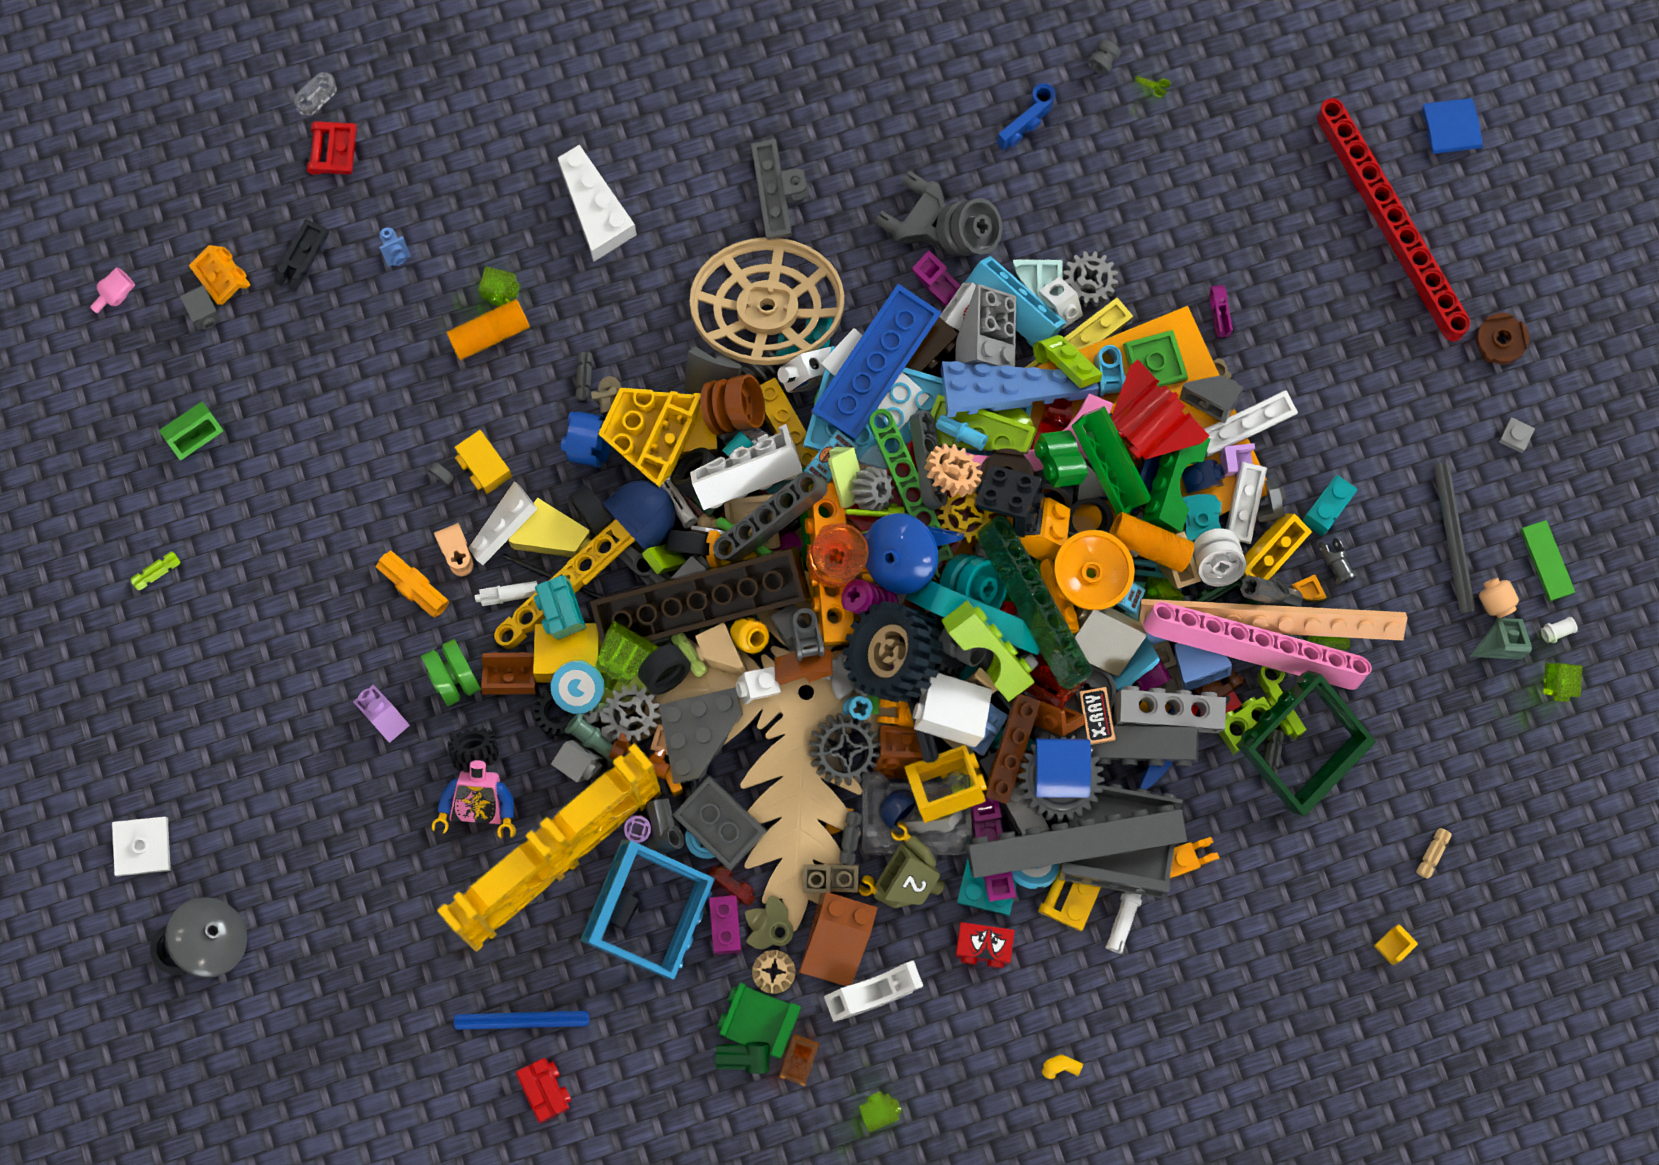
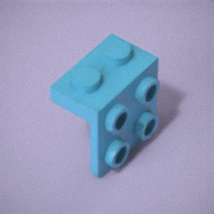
(1140, 663)

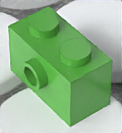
(191, 430)

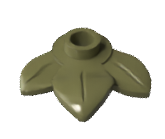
(766, 922)

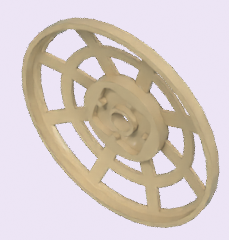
(766, 293)

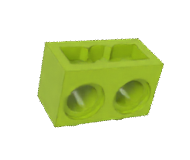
(1243, 720)

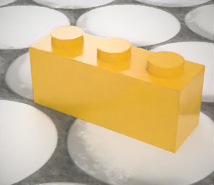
(1275, 546)

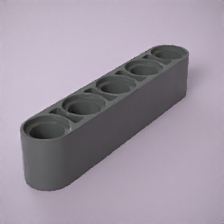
(781, 518)

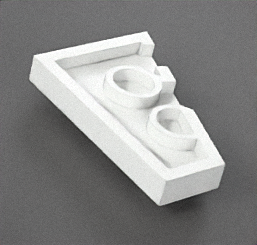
(503, 523)

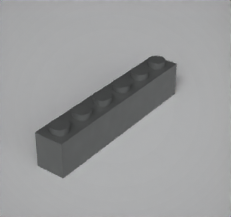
(1142, 744)

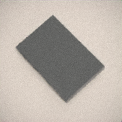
(720, 823)

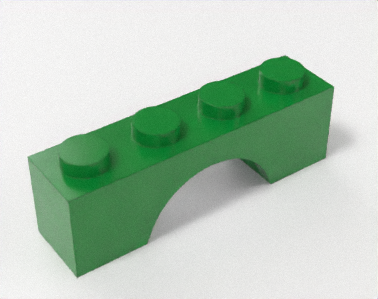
(1167, 505)

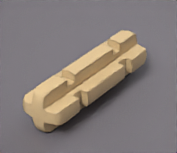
(1434, 853)

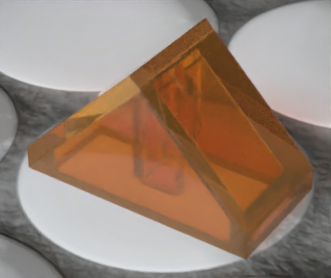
(799, 1059)

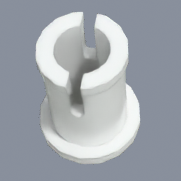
(1554, 631)

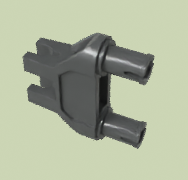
(922, 219)

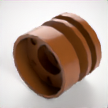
(732, 404)

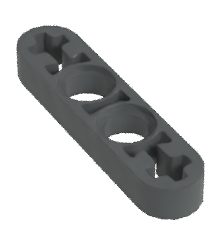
(924, 433)

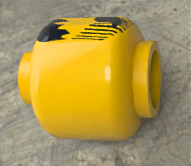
(749, 634)

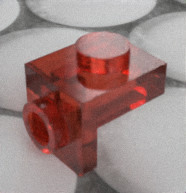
(1057, 413)

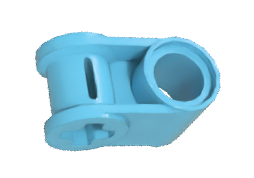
(1112, 374)

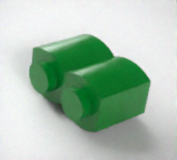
(1061, 458)

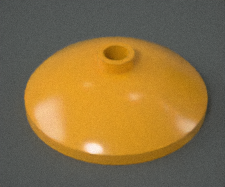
(1106, 558)

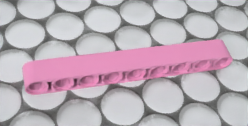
(1255, 645)

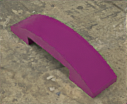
(935, 278)
(987, 822)

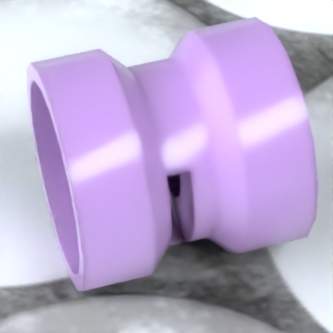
(633, 828)

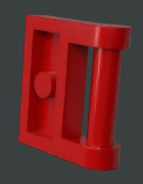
(340, 148)

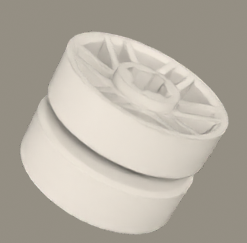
(1219, 557)

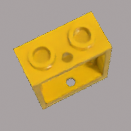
(946, 763)

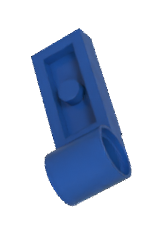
(1030, 119)

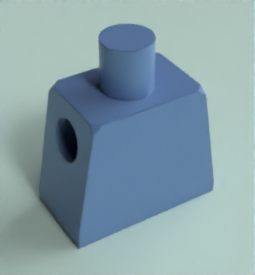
(1199, 666)

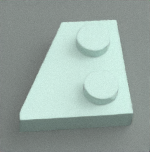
(1039, 273)

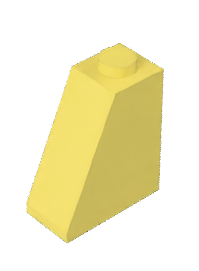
(550, 533)

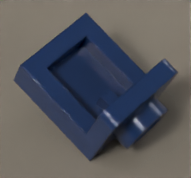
(1203, 476)

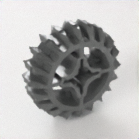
(846, 761)

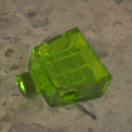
(622, 655)

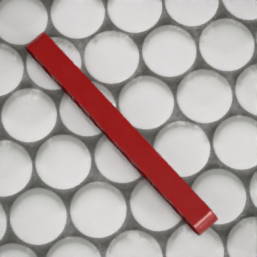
(1393, 231)

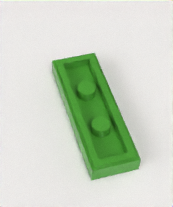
(1547, 561)

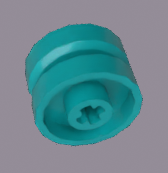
(975, 579)

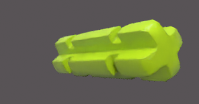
(155, 570)

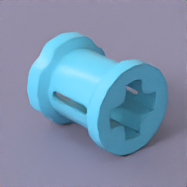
(864, 712)

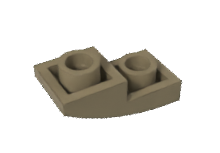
(830, 878)

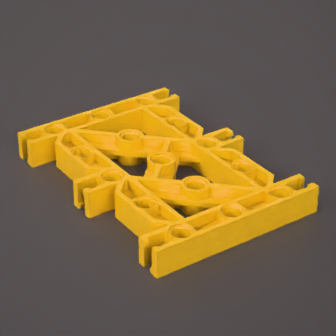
(553, 849)

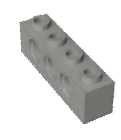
(1129, 714)

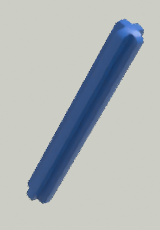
(521, 1020)

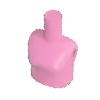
(113, 289)

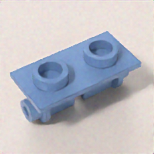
(394, 248)

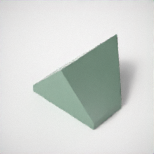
(1505, 640)

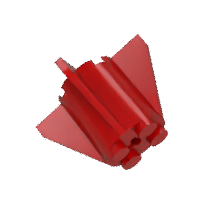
(1152, 417)

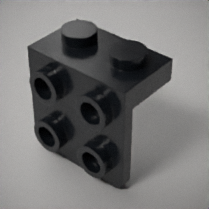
(1012, 495)

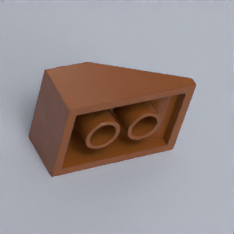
(837, 939)

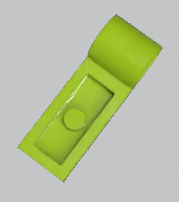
(1067, 359)
(1291, 724)

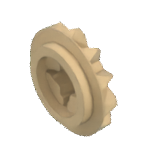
(765, 962)

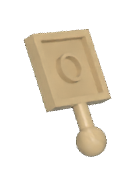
(738, 509)

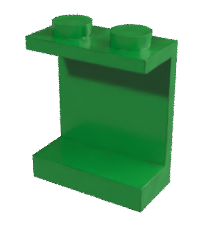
(758, 1018)

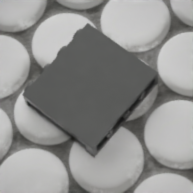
(1135, 871)

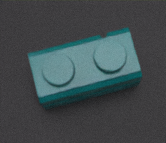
(1329, 505)
(559, 607)

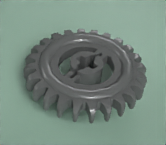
(1057, 805)

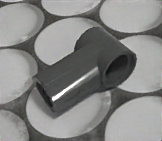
(664, 835)

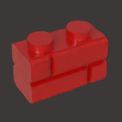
(543, 1089)

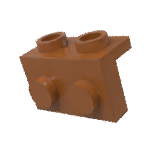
(508, 673)
(1058, 720)

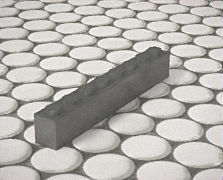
(1076, 842)

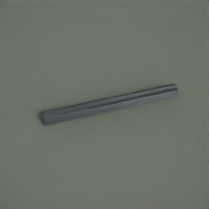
(1454, 538)

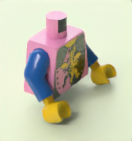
(477, 798)

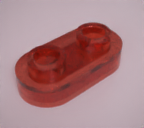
(723, 879)

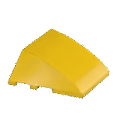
(651, 429)

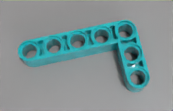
(944, 601)

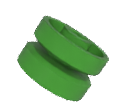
(449, 673)

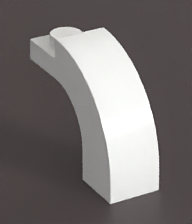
(873, 992)

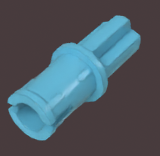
(961, 432)

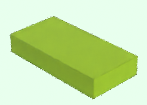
(662, 560)

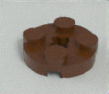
(1510, 327)

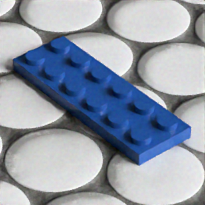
(876, 362)

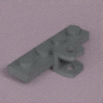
(777, 188)

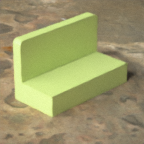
(843, 467)

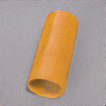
(480, 334)
(1143, 537)

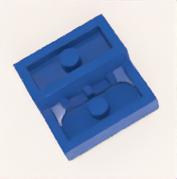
(1452, 125)
(1063, 768)

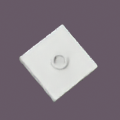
(141, 846)

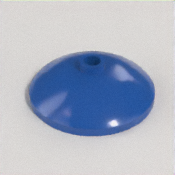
(912, 549)

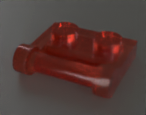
(1044, 675)

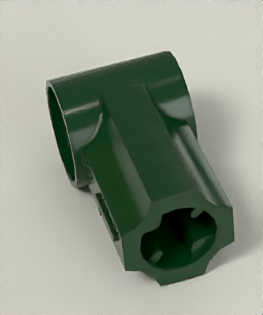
(751, 1057)

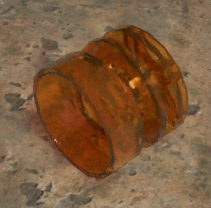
(842, 542)

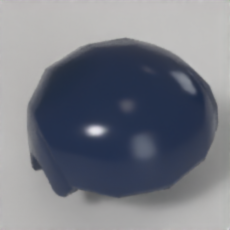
(897, 807)

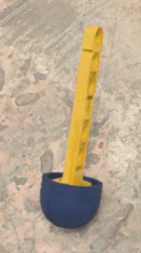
(640, 513)

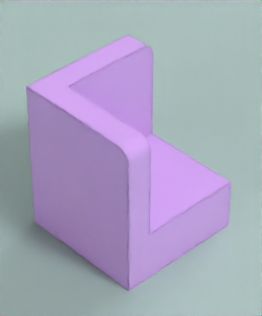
(1232, 455)

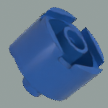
(582, 440)

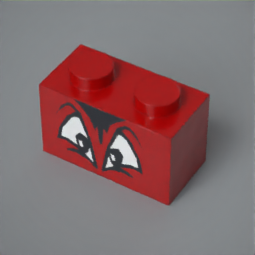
(984, 944)

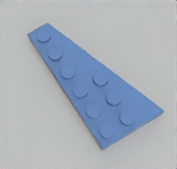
(1004, 387)

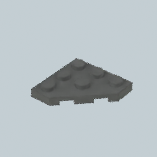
(697, 731)

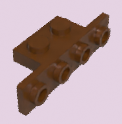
(1011, 748)

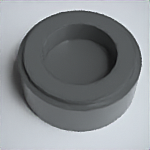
(440, 473)

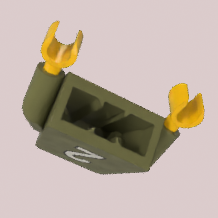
(908, 875)

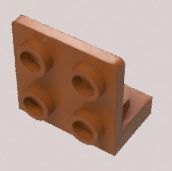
(897, 749)

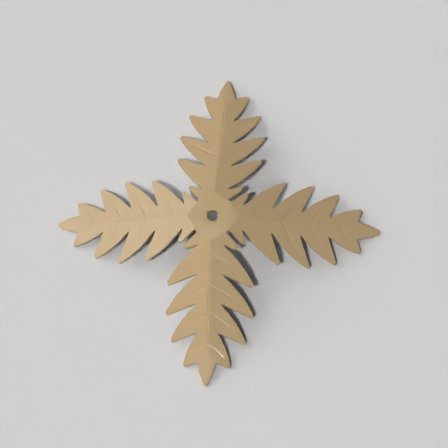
(800, 794)

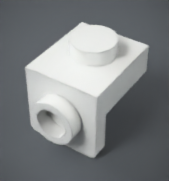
(757, 685)

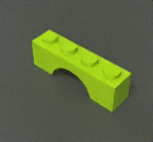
(970, 630)

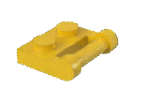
(1076, 906)

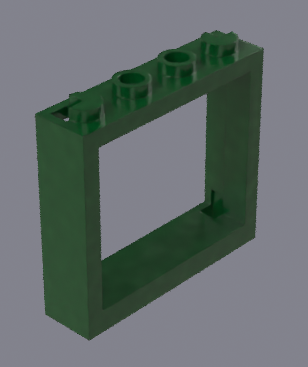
(1333, 769)

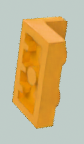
(219, 273)

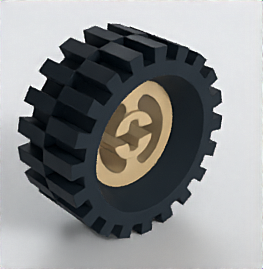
(877, 645)

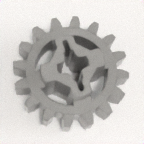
(1092, 268)
(638, 703)

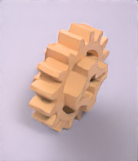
(953, 470)

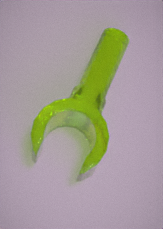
(1155, 85)

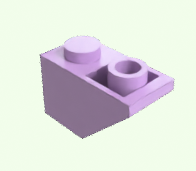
(381, 713)

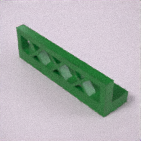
(1112, 460)

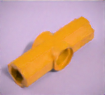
(412, 584)

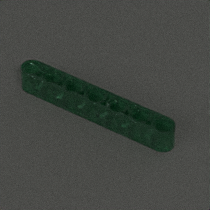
(1034, 602)

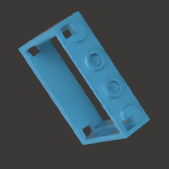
(609, 895)

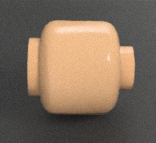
(1499, 597)

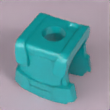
(1202, 515)

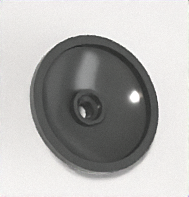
(195, 948)

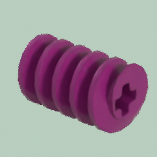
(861, 594)

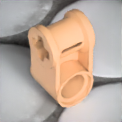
(454, 547)

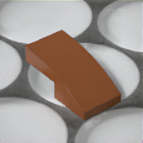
(811, 668)

